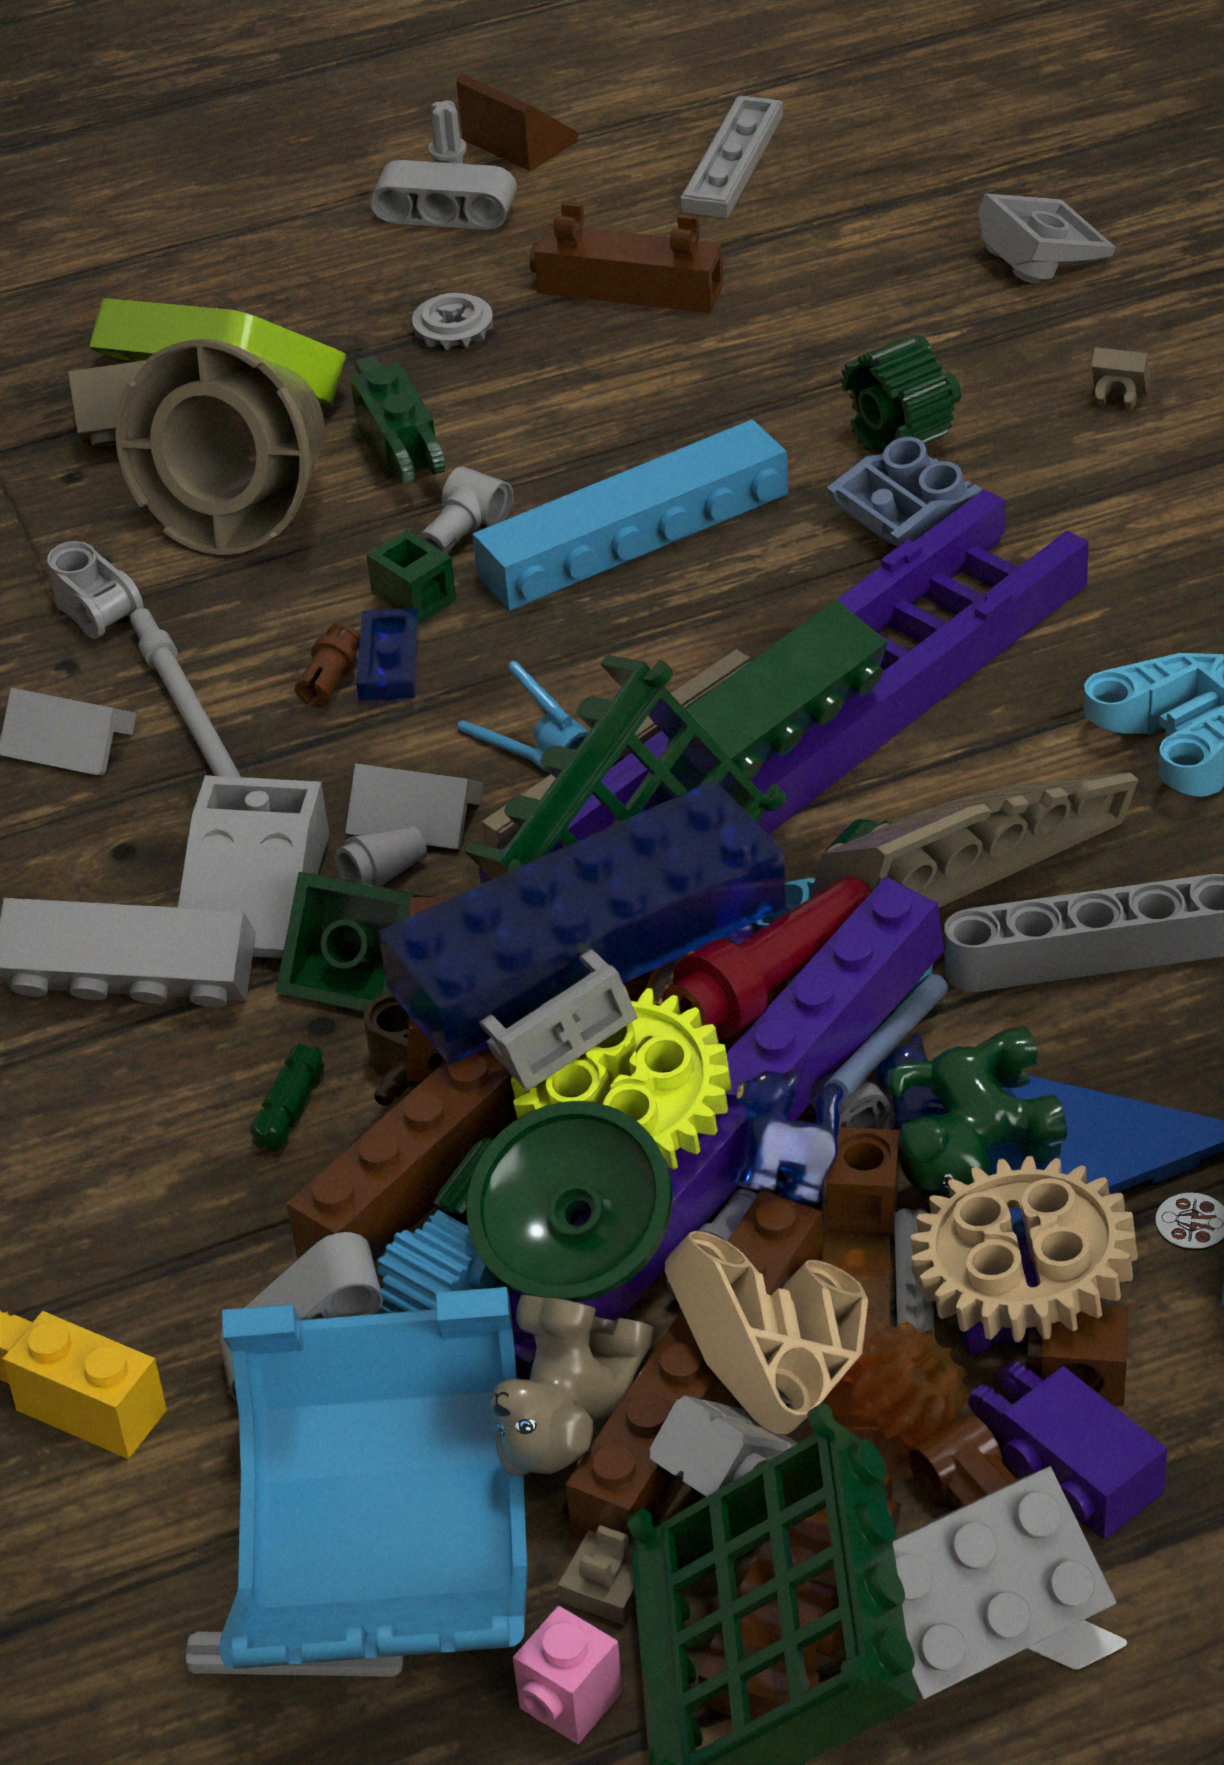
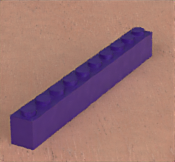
(807, 1029)

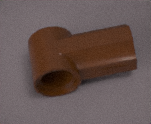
(959, 1463)

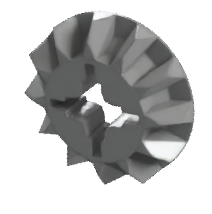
(452, 320)

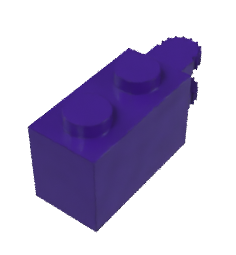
(1096, 1452)

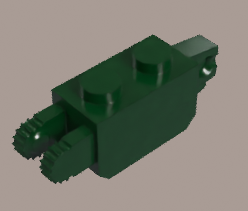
(394, 420)

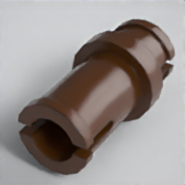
(330, 660)

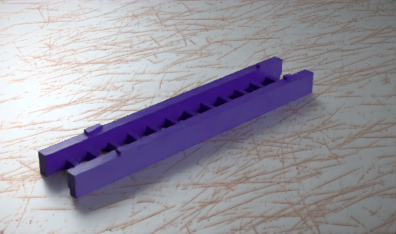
(911, 678)

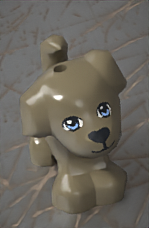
(573, 1385)

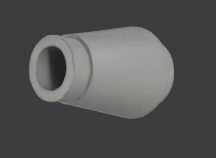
(379, 855)

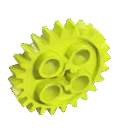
(631, 1076)

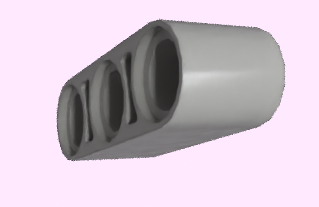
(443, 194)
(325, 1282)

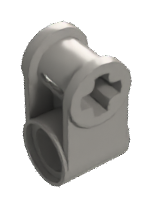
(90, 587)

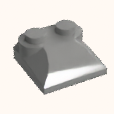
(1039, 235)

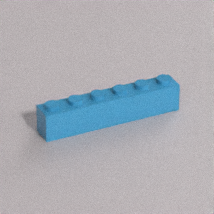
(630, 514)

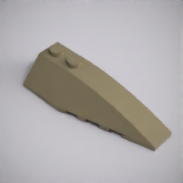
(981, 836)

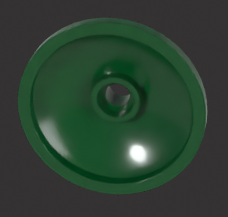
(546, 1172)

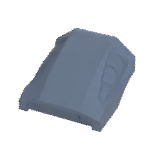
(901, 491)

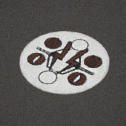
(1191, 1220)

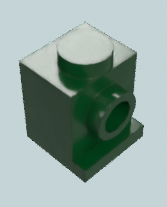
(412, 574)

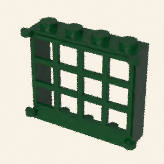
(581, 770)
(875, 1681)

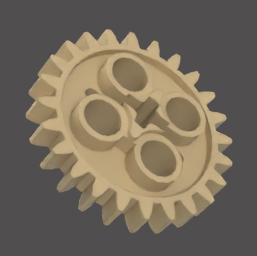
(1073, 1234)

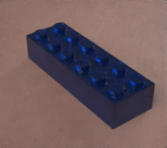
(626, 892)

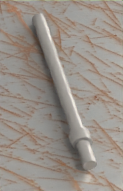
(161, 655)

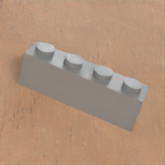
(125, 951)

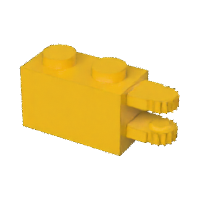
(80, 1381)

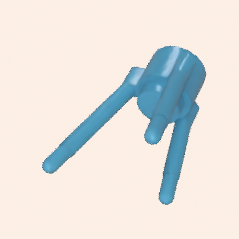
(552, 730)

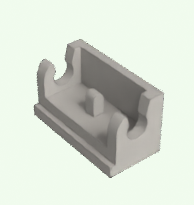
(563, 1025)

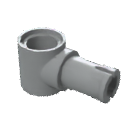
(468, 503)

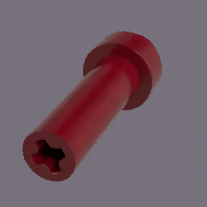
(733, 980)

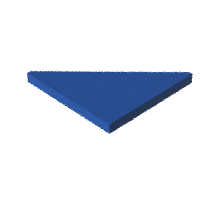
(1117, 1138)

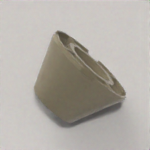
(184, 459)

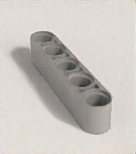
(1085, 934)

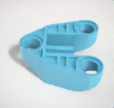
(1174, 694)

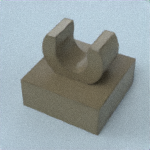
(1120, 371)
(601, 1576)

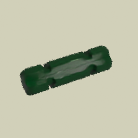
(287, 1097)

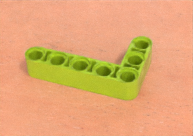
(140, 329)

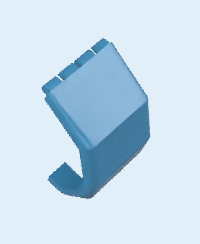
(374, 1484)

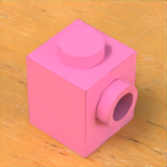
(568, 1674)

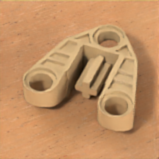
(762, 1342)

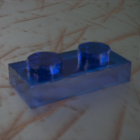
(388, 654)

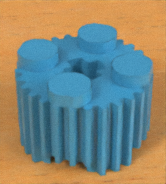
(431, 1262)

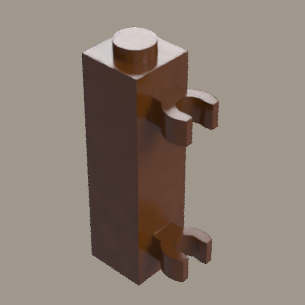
(628, 266)

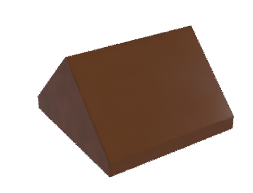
(509, 125)

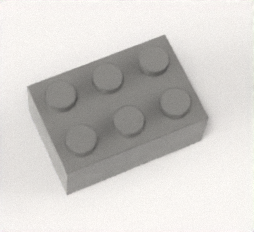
(995, 1580)

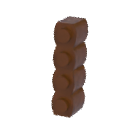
(763, 1626)

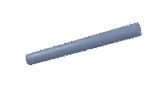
(889, 1035)

